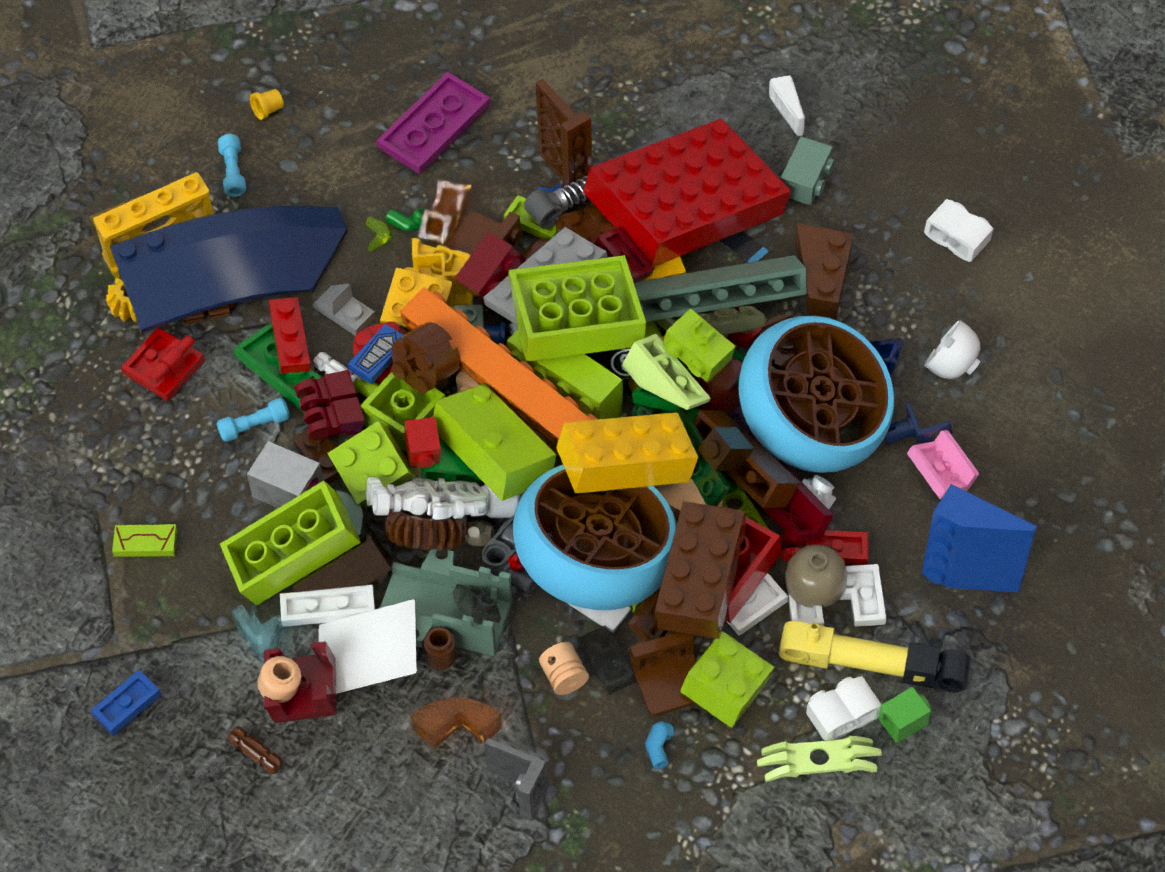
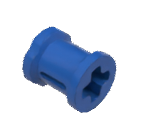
(497, 332)

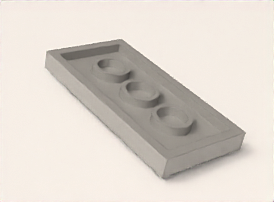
(562, 248)

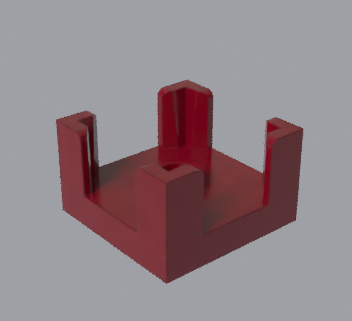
(316, 689)

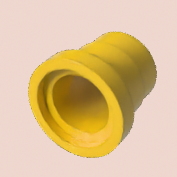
(266, 103)

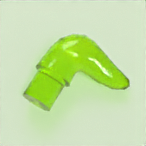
(381, 229)

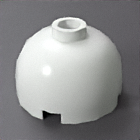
(955, 353)

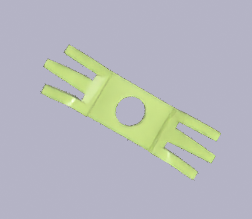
(799, 760)

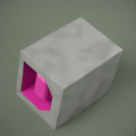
(282, 475)

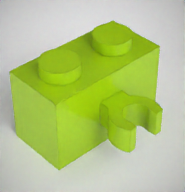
(698, 345)

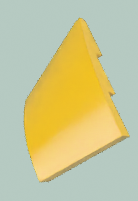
(442, 262)

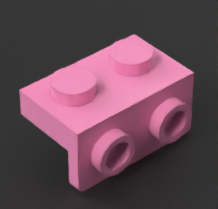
(943, 464)

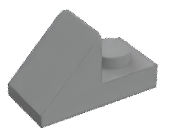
(344, 309)

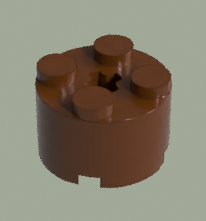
(424, 357)

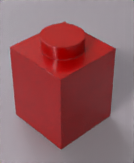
(422, 442)

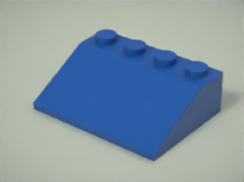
(976, 544)

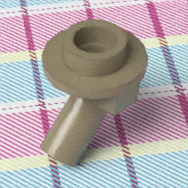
(479, 533)

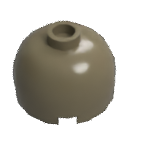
(816, 576)

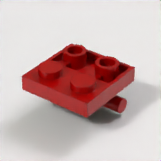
(163, 363)

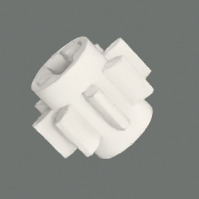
(821, 489)

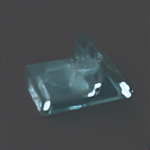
(257, 636)

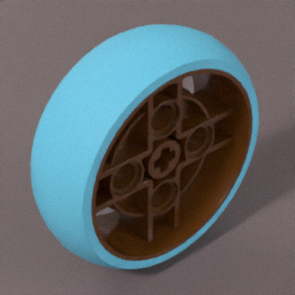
(829, 381)
(595, 541)

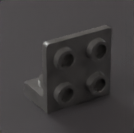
(525, 769)

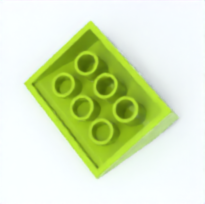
(576, 308)

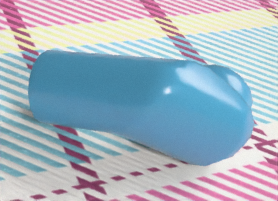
(654, 743)

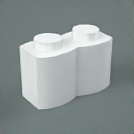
(958, 230)
(843, 709)

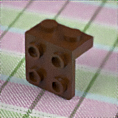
(477, 226)
(662, 669)

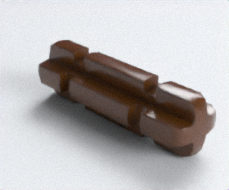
(255, 750)

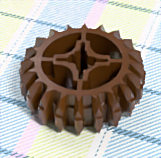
(424, 532)

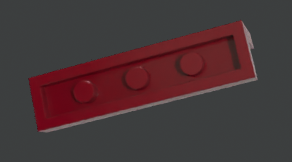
(802, 511)

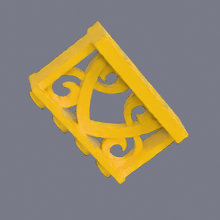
(171, 200)

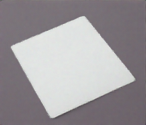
(372, 645)

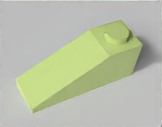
(662, 374)

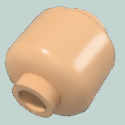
(279, 679)

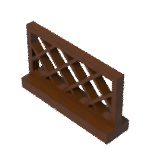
(563, 136)

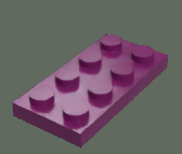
(433, 122)

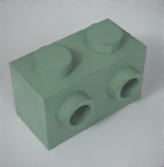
(807, 170)

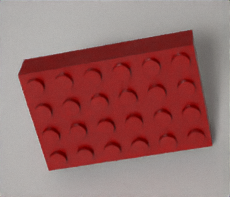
(686, 191)

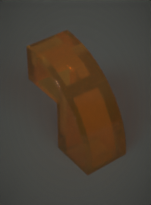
(448, 208)
(441, 718)

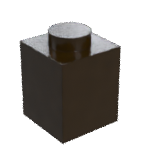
(725, 449)

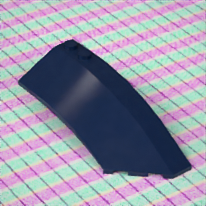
(226, 260)

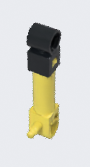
(916, 663)

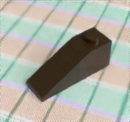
(355, 567)

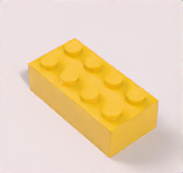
(626, 452)

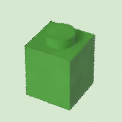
(905, 714)

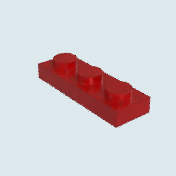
(289, 335)

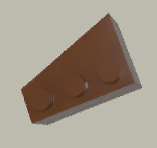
(826, 261)

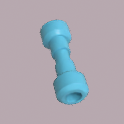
(233, 183)
(230, 428)

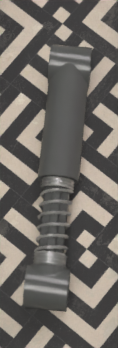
(546, 206)

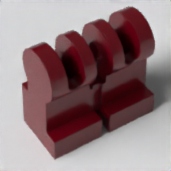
(341, 410)

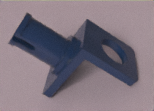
(910, 427)

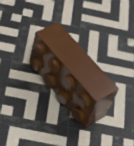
(700, 570)

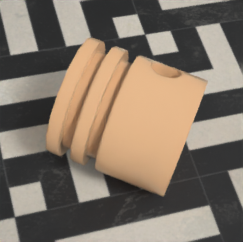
(566, 671)

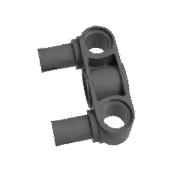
(502, 547)

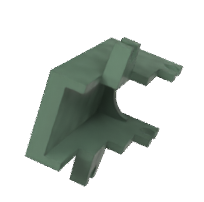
(435, 604)

